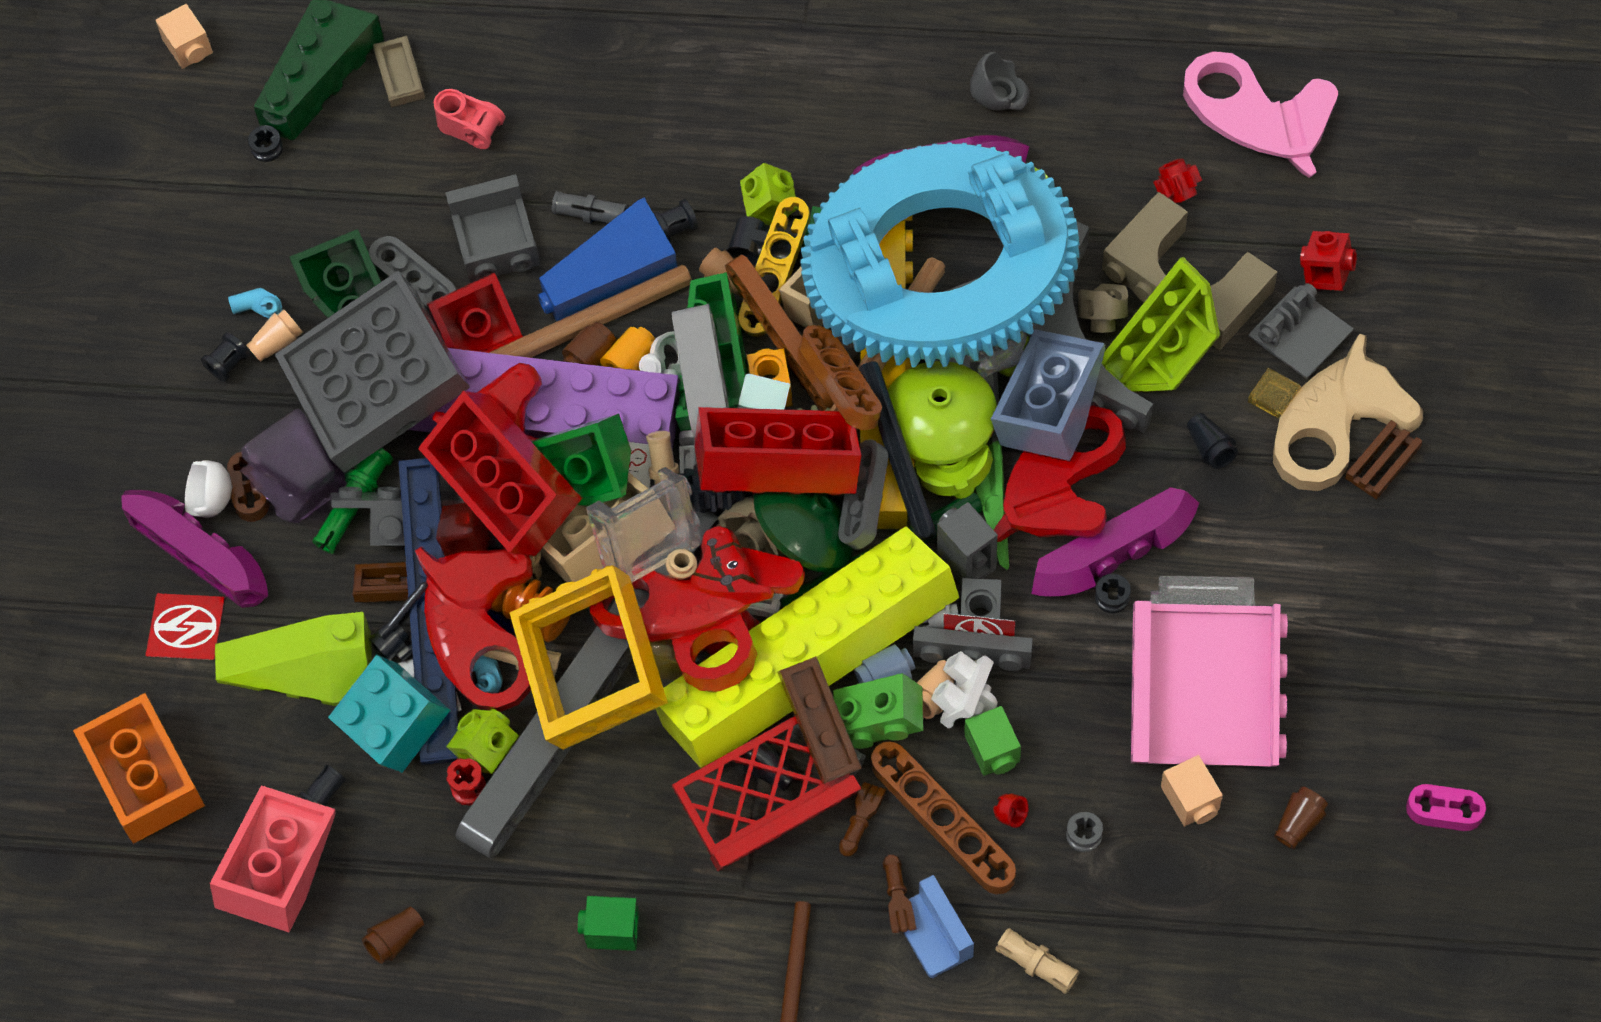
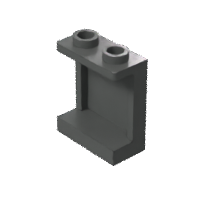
(493, 228)

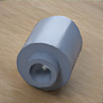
(885, 664)

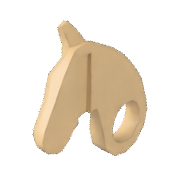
(1329, 403)

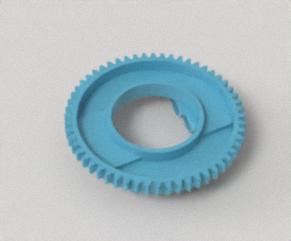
(857, 289)

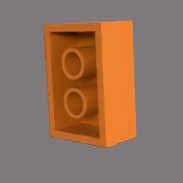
(138, 768)

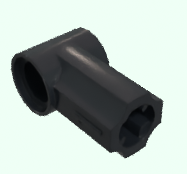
(750, 237)

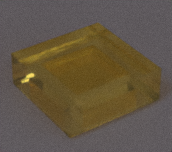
(1273, 393)

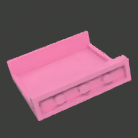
(1207, 684)

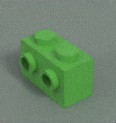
(881, 709)

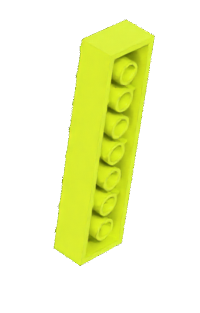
(836, 621)

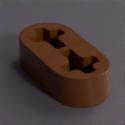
(241, 488)

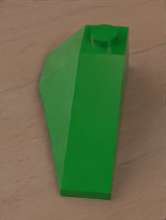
(591, 458)

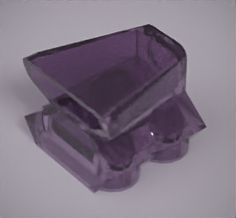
(291, 468)

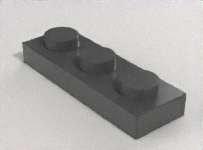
(1005, 651)

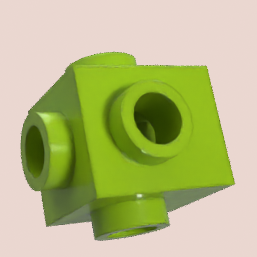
(765, 190)
(484, 738)

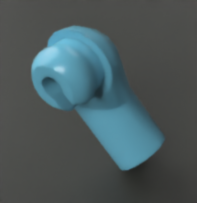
(256, 300)
(488, 675)

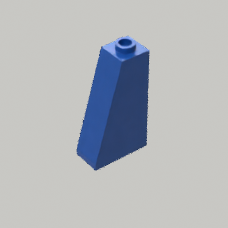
(608, 263)

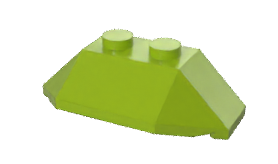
(1165, 333)

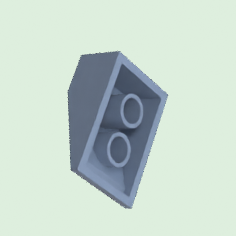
(1049, 395)

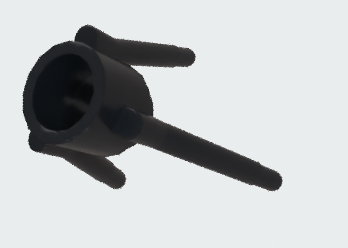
(391, 637)

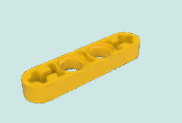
(778, 267)

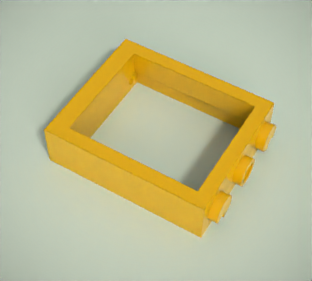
(607, 712)

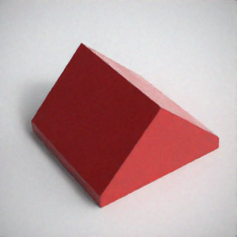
(475, 317)

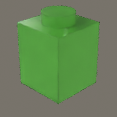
(993, 741)

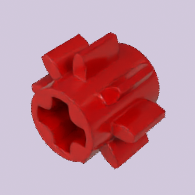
(1178, 180)

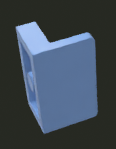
(940, 935)

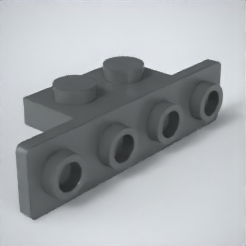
(385, 511)

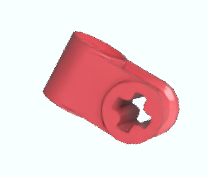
(473, 118)

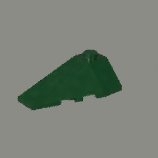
(335, 272)

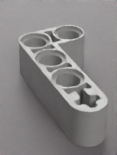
(699, 360)

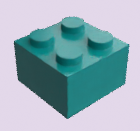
(389, 713)

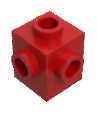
(1328, 260)

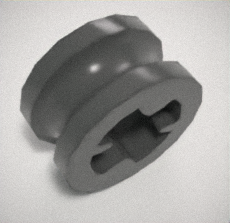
(1083, 844)

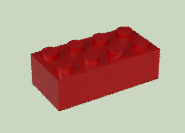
(776, 451)
(499, 473)

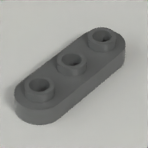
(431, 282)
(862, 509)

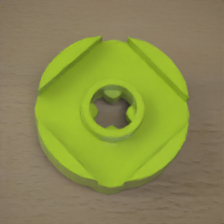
(957, 478)

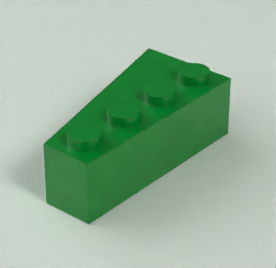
(719, 294)

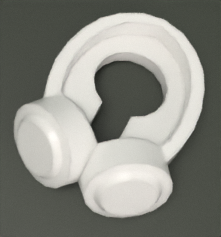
(655, 359)

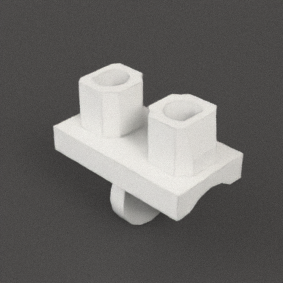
(969, 693)

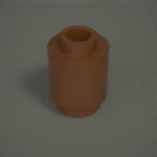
(589, 345)

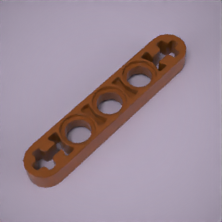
(776, 325)
(949, 835)

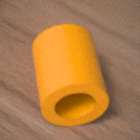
(629, 349)

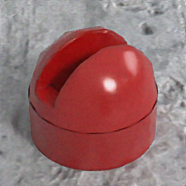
(1013, 802)

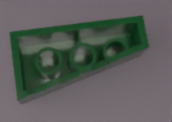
(315, 62)

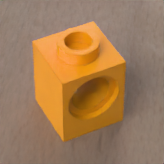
(770, 362)

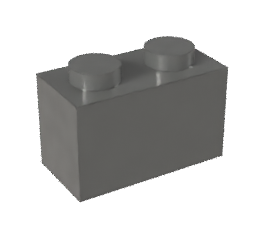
(966, 543)

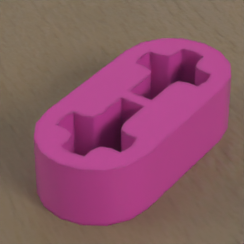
(1446, 807)

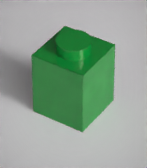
(609, 923)

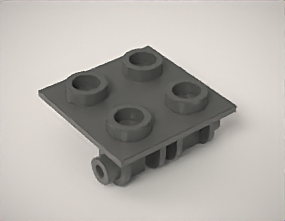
(1301, 331)

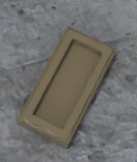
(399, 71)

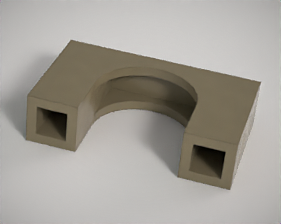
(1135, 263)

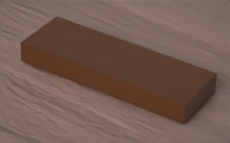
(819, 720)

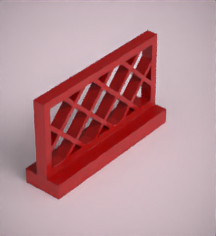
(773, 824)

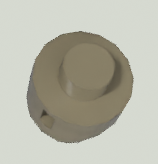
(1103, 308)

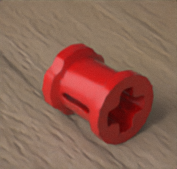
(469, 771)

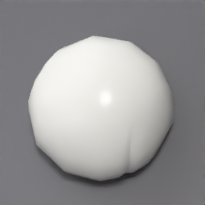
(207, 489)

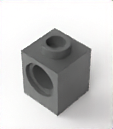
(981, 594)

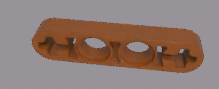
(844, 375)

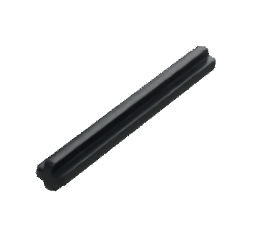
(899, 455)

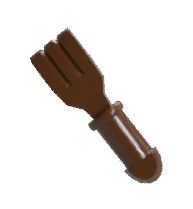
(866, 806)
(900, 907)

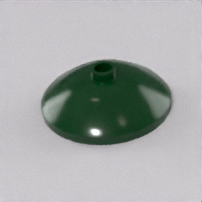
(804, 528)

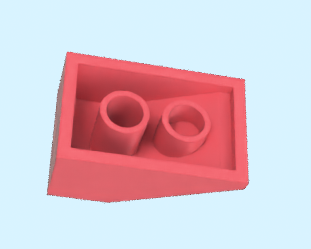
(272, 859)

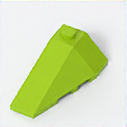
(301, 659)

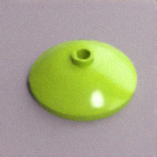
(945, 429)

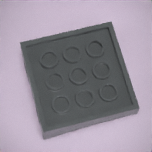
(371, 371)

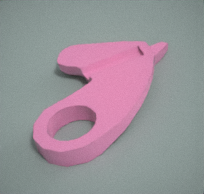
(1254, 121)

